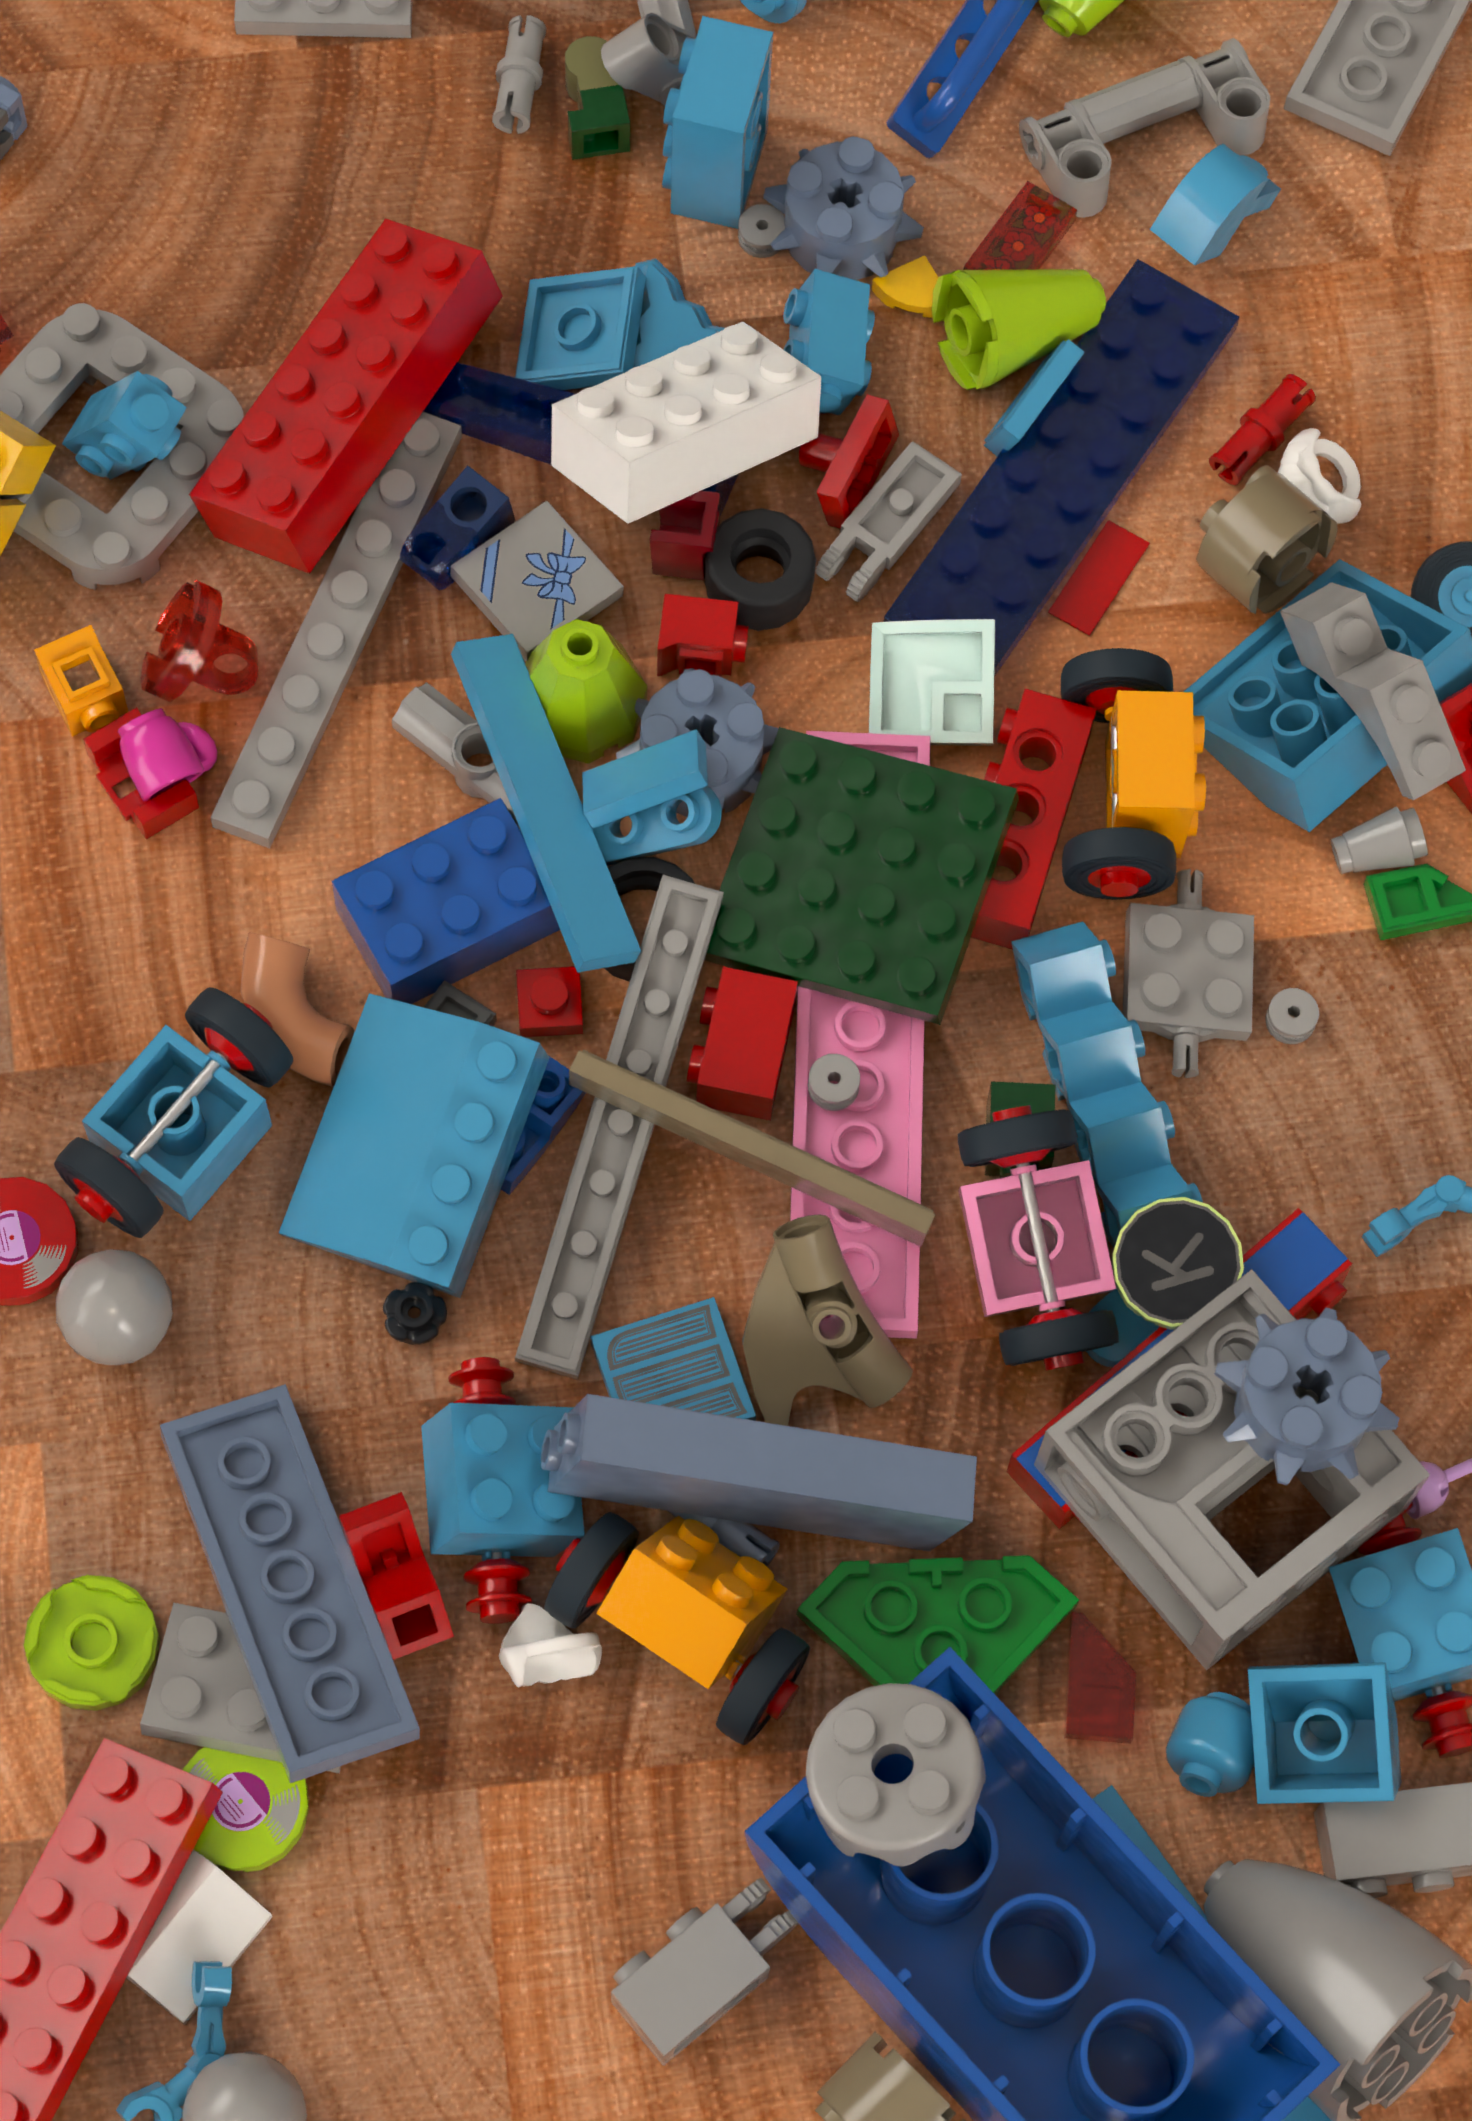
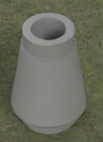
(1381, 843)

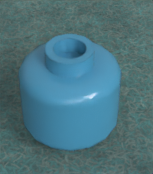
(1212, 1744)

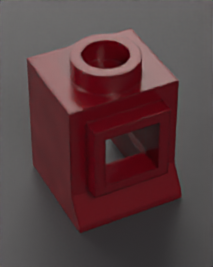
(685, 536)

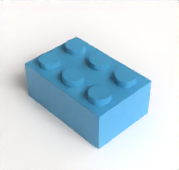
(717, 121)

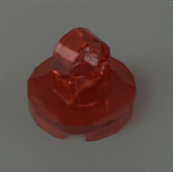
(192, 644)

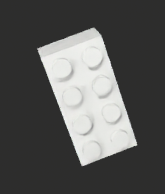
(685, 421)

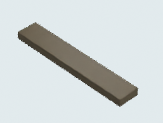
(751, 1147)

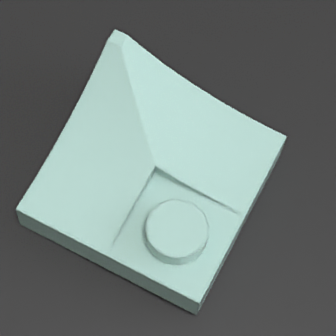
(934, 680)

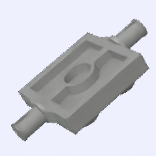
(1188, 972)

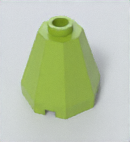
(586, 689)

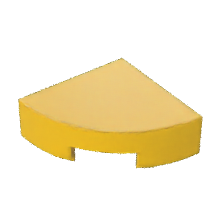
(908, 287)

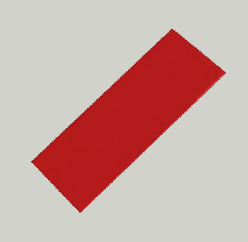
(1098, 577)

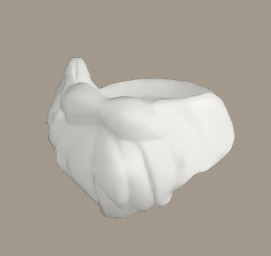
(1303, 470)
(546, 1651)

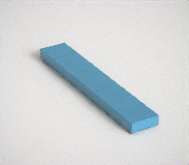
(545, 803)

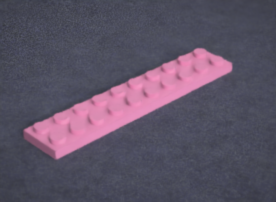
(883, 1126)

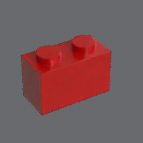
(744, 1043)

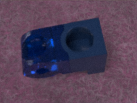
(456, 525)

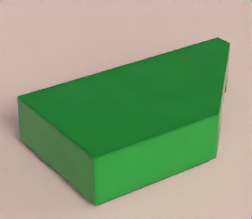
(1415, 901)

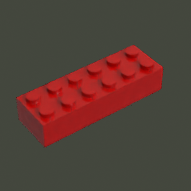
(346, 395)

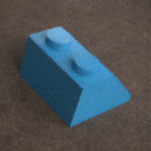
(1324, 1733)

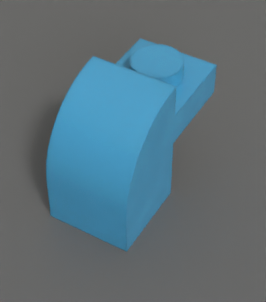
(1213, 203)

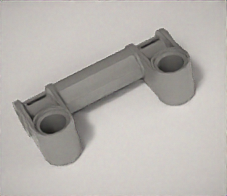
(649, 51)
(1072, 141)

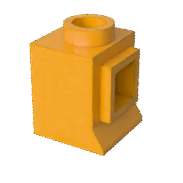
(88, 706)

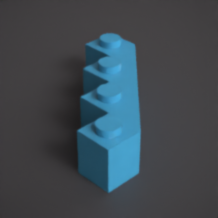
(1096, 1069)

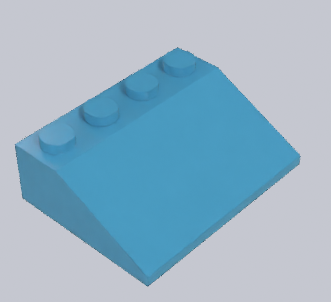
(1289, 728)
(415, 1142)

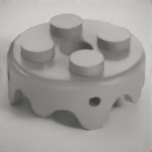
(906, 1818)

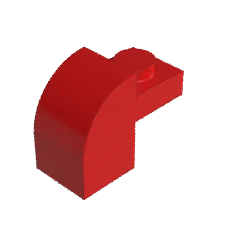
(396, 1575)

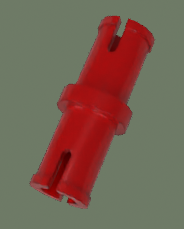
(1262, 429)

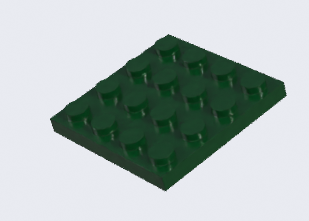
(860, 874)

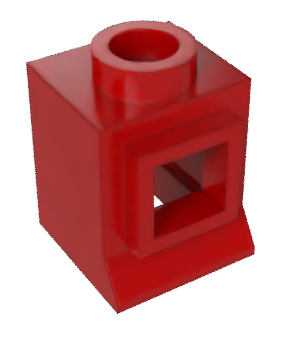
(700, 635)

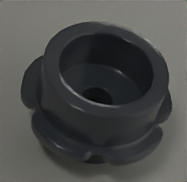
(419, 1329)

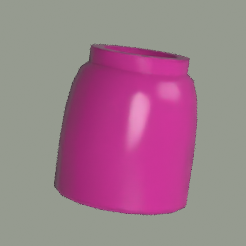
(164, 752)

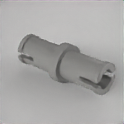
(519, 74)

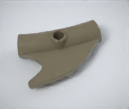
(793, 1344)

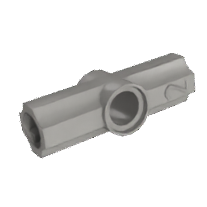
(449, 739)

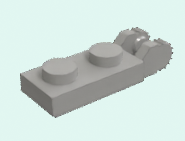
(890, 517)

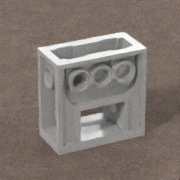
(1159, 1506)

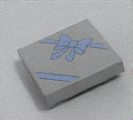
(536, 578)

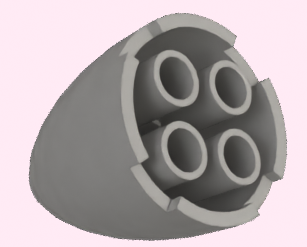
(1349, 1970)

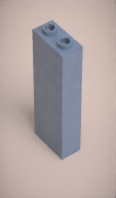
(759, 1473)

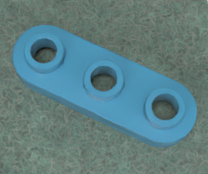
(658, 829)

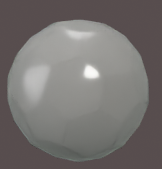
(113, 1307)
(244, 2089)

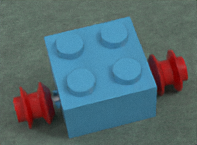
(490, 1487)
(1414, 1612)

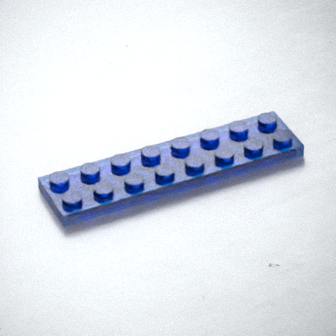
(1073, 461)

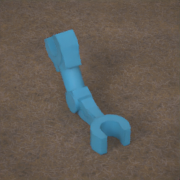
(1395, 1225)
(210, 1993)

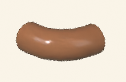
(275, 987)

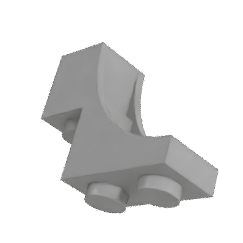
(1384, 688)

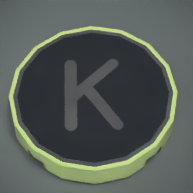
(1175, 1260)

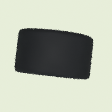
(769, 536)

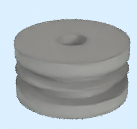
(758, 228)
(1295, 1003)
(833, 1068)

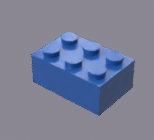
(445, 904)

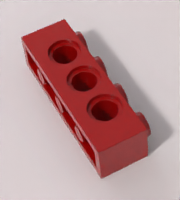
(1058, 735)

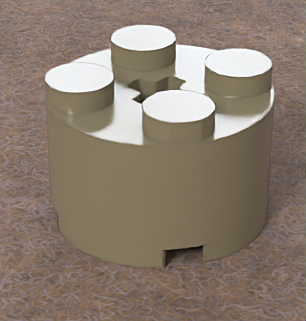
(1264, 541)
(880, 2089)

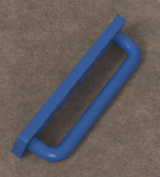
(930, 123)

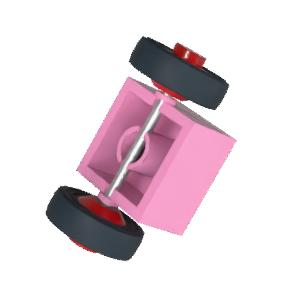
(1037, 1237)

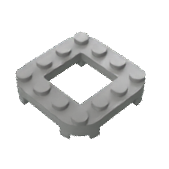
(157, 507)

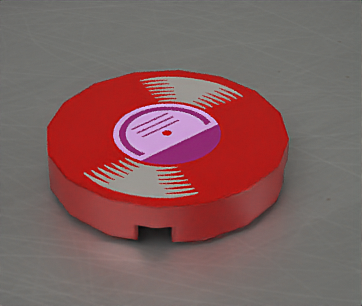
(35, 1240)

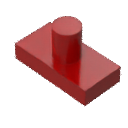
(851, 462)

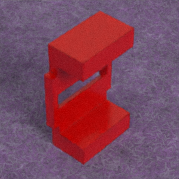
(150, 815)

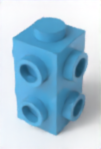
(830, 335)
(126, 426)

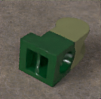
(602, 115)

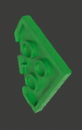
(905, 1615)

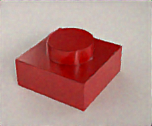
(549, 1001)

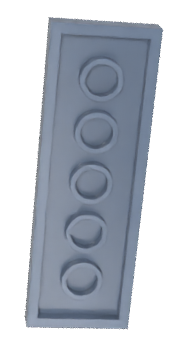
(289, 1583)

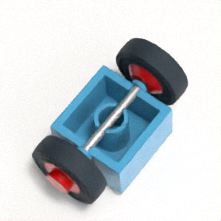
(177, 1118)

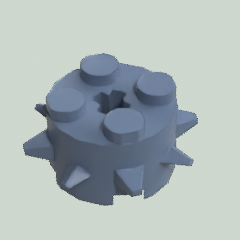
(843, 209)
(725, 720)
(1299, 1431)

